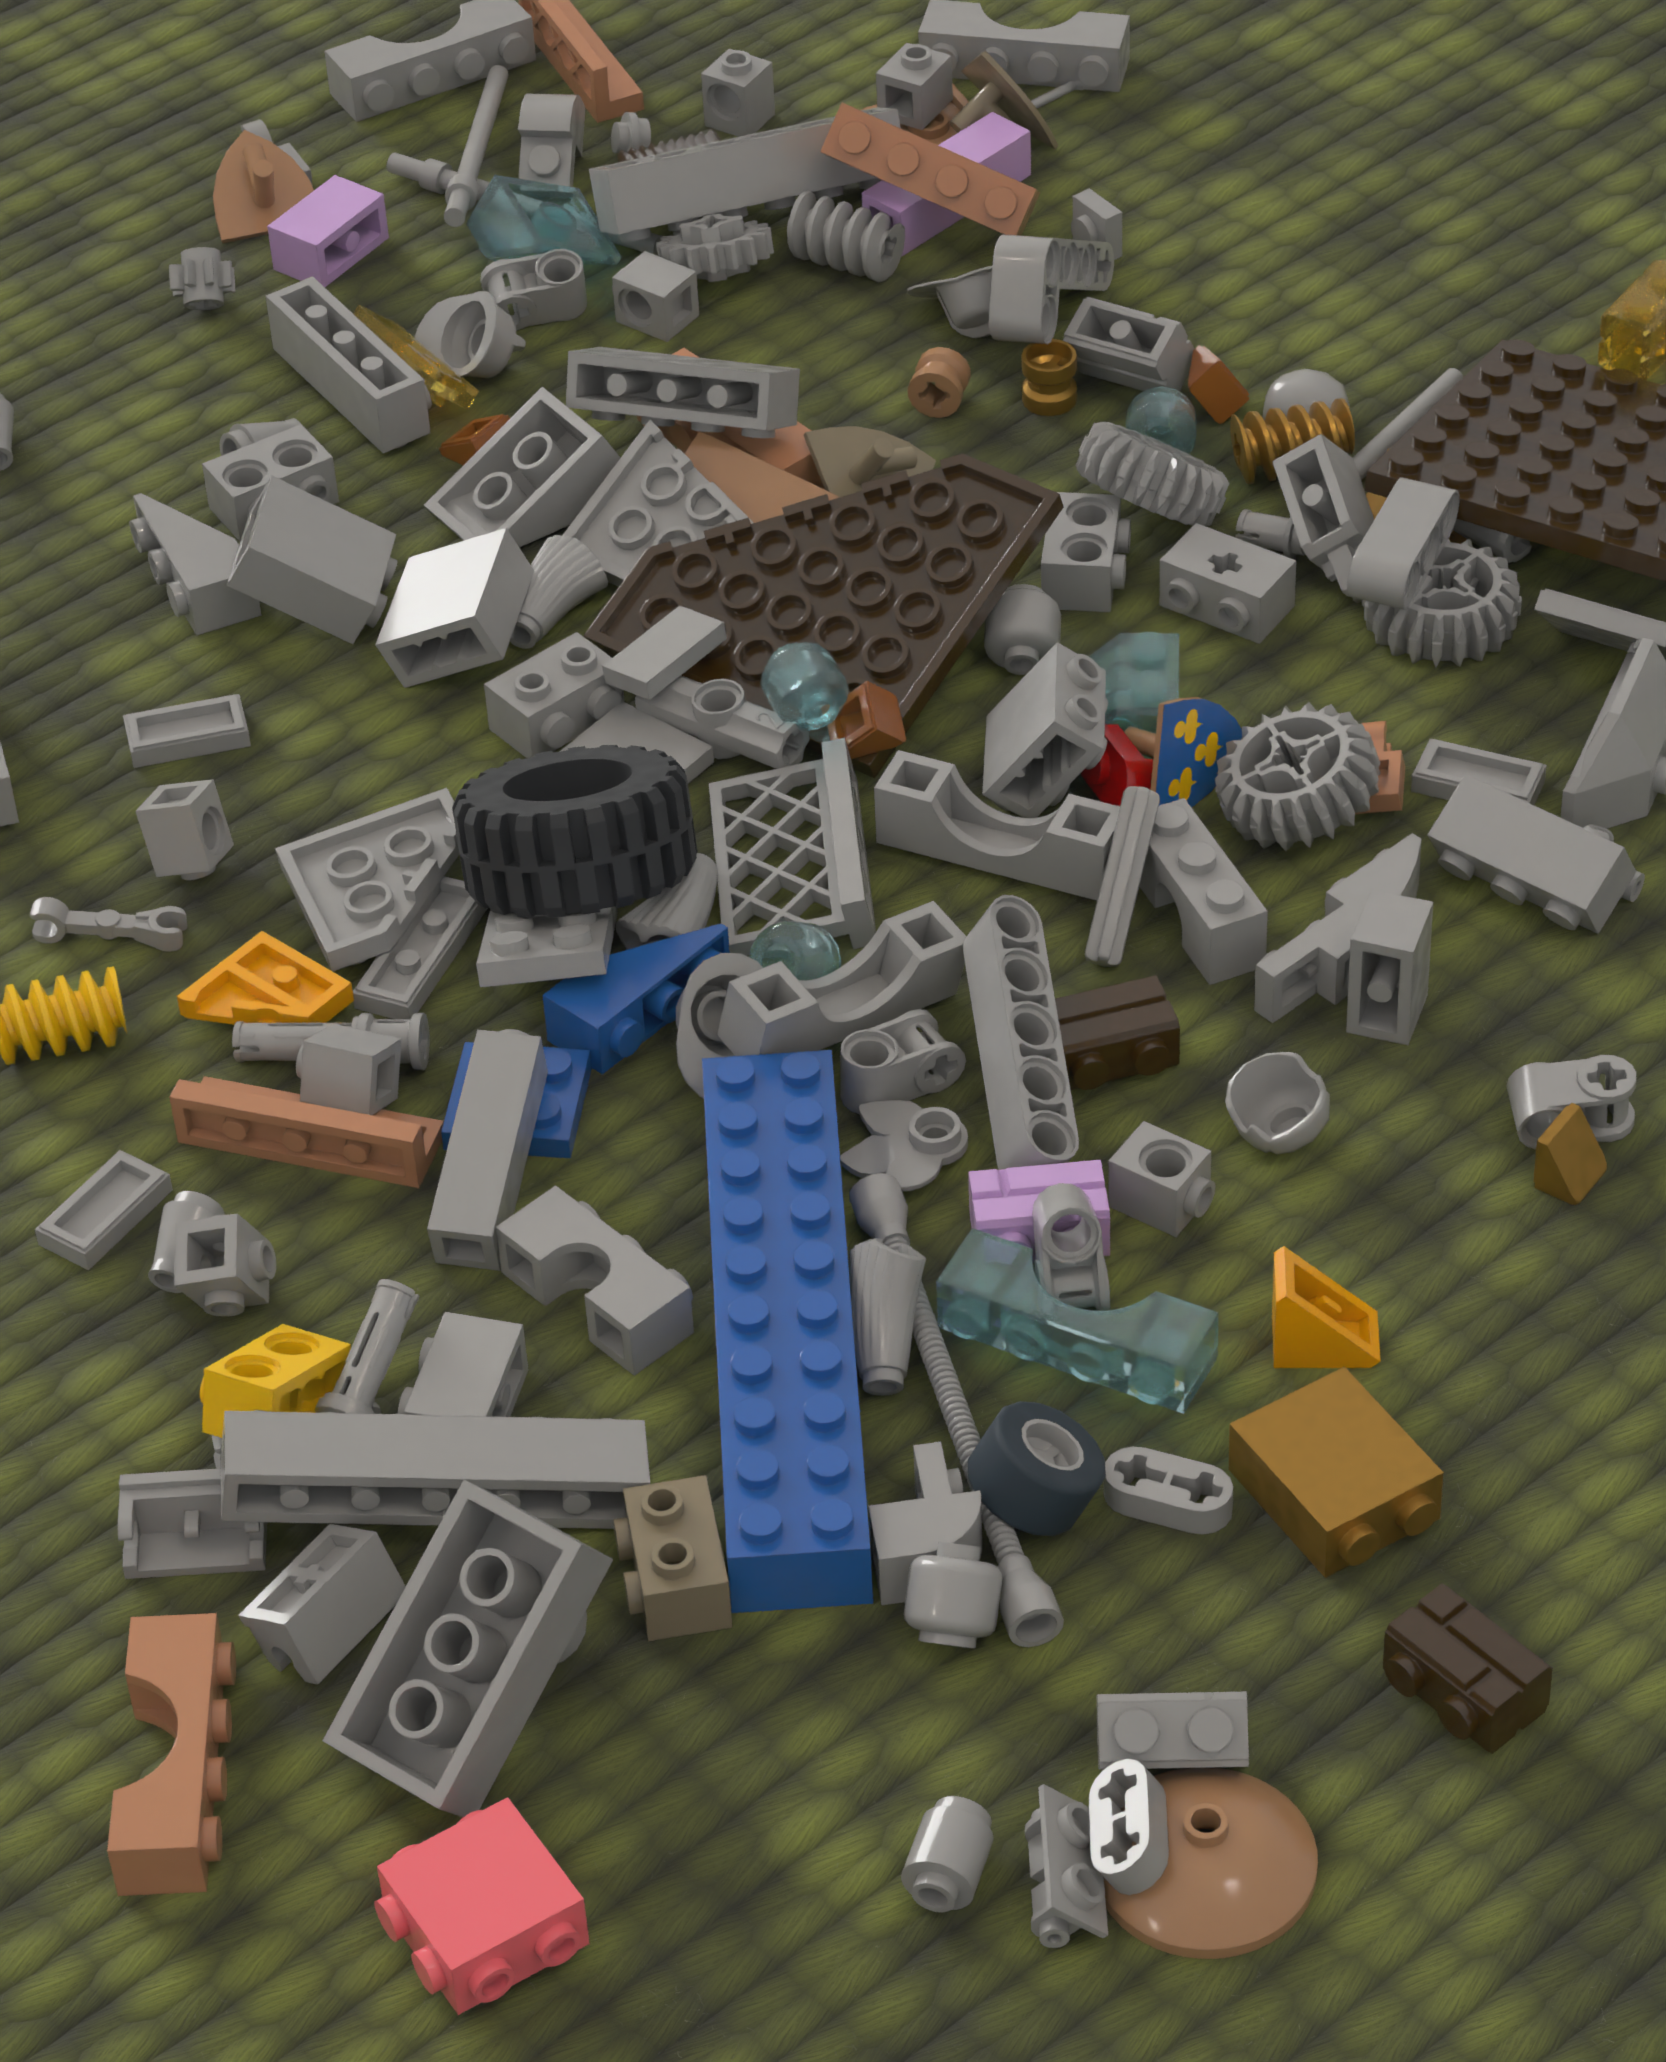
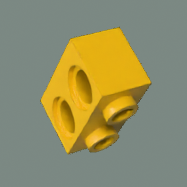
(272, 1374)

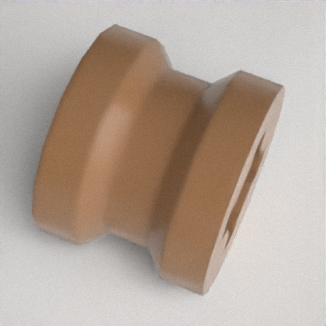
(951, 377)

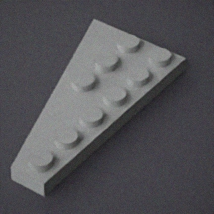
(647, 501)

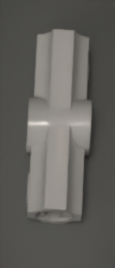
(726, 721)

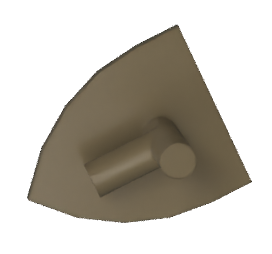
(1002, 96)
(859, 455)

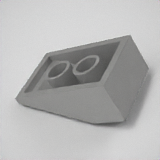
(527, 475)

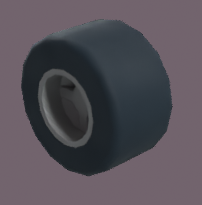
(1036, 1468)

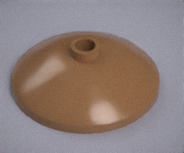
(1225, 1886)

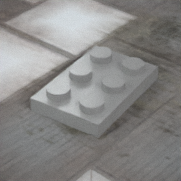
(545, 947)

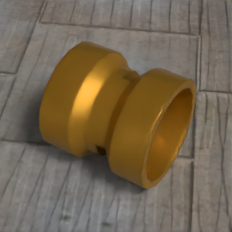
(1049, 378)

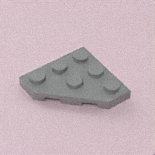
(371, 875)

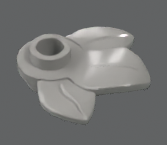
(906, 1142)

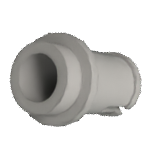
(1269, 532)

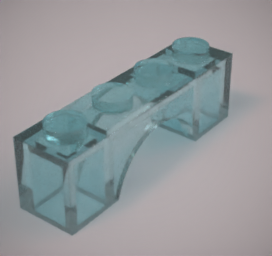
(1144, 1350)

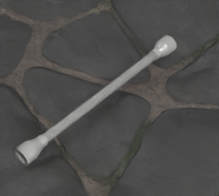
(1025, 1598)

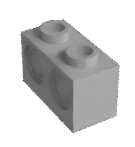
(240, 476)
(1083, 551)

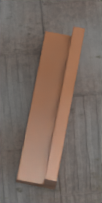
(583, 59)
(283, 1129)

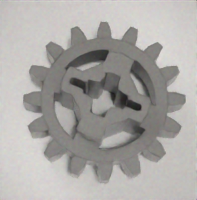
(718, 246)

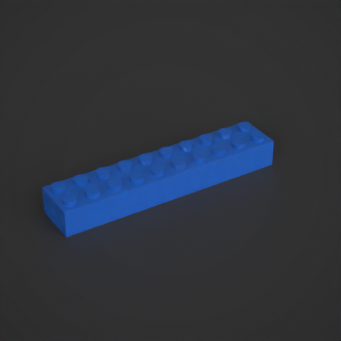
(784, 1336)

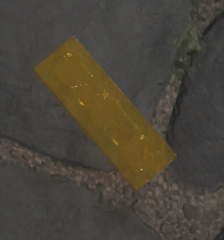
(438, 377)

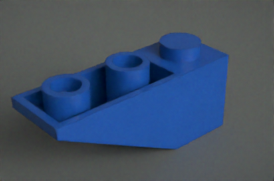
(632, 1000)

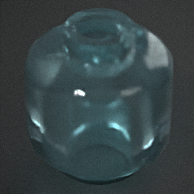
(1164, 416)
(804, 685)
(801, 946)

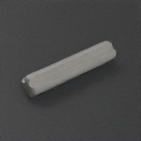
(1122, 876)

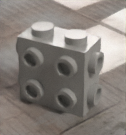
(1045, 733)

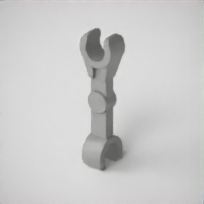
(155, 927)

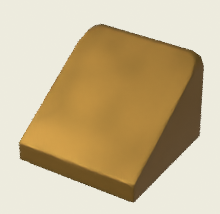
(1568, 1157)

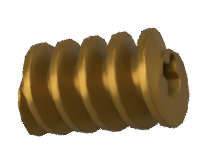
(1263, 441)

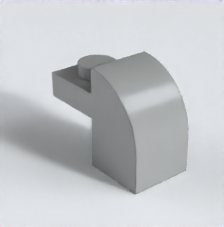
(550, 137)
(915, 1526)

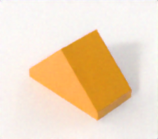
(1318, 1319)

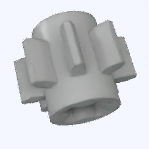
(202, 278)

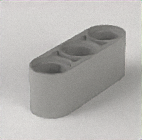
(1403, 543)

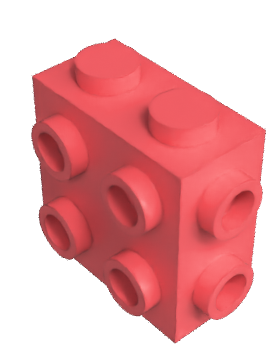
(481, 1906)

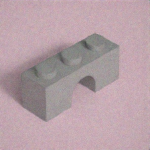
(1217, 908)
(634, 1301)

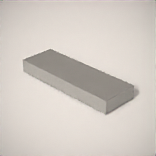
(407, 974)

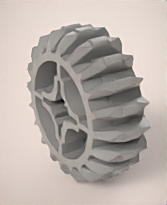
(1152, 474)
(1458, 613)
(1297, 776)

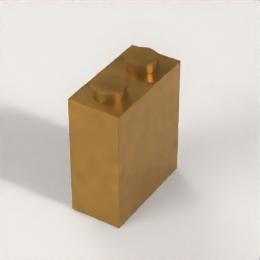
(1335, 1472)

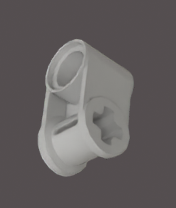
(541, 287)
(895, 1061)
(1544, 1089)
(1073, 1261)

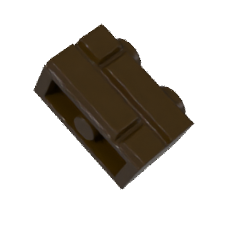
(1118, 1032)
(1466, 1669)

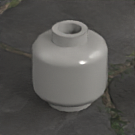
(1022, 628)
(953, 1596)

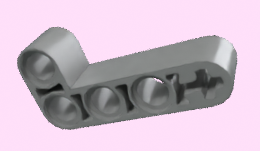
(1029, 278)

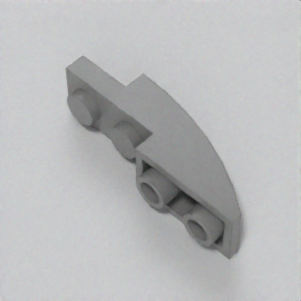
(1321, 954)

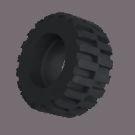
(575, 831)

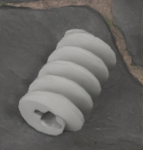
(844, 237)

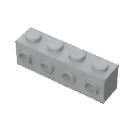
(349, 364)
(683, 389)

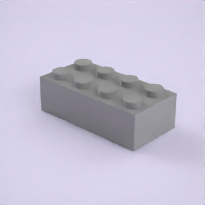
(467, 1651)

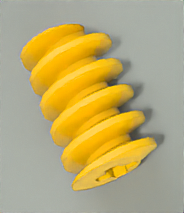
(60, 1016)

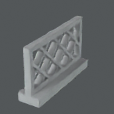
(839, 834)

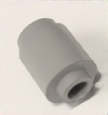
(948, 1854)

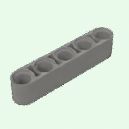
(1019, 1037)

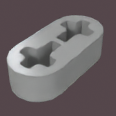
(1168, 1490)
(1112, 1831)

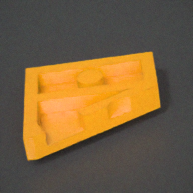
(266, 985)

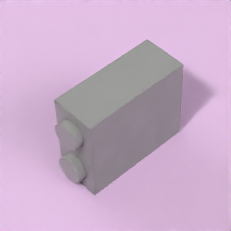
(314, 561)
(455, 608)

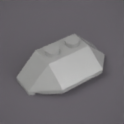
(1626, 749)

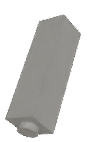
(487, 1147)

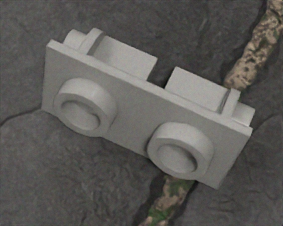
(1060, 1859)

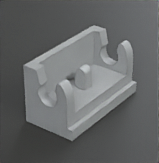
(177, 1530)
(324, 1601)

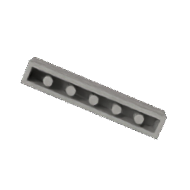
(722, 178)
(412, 1466)

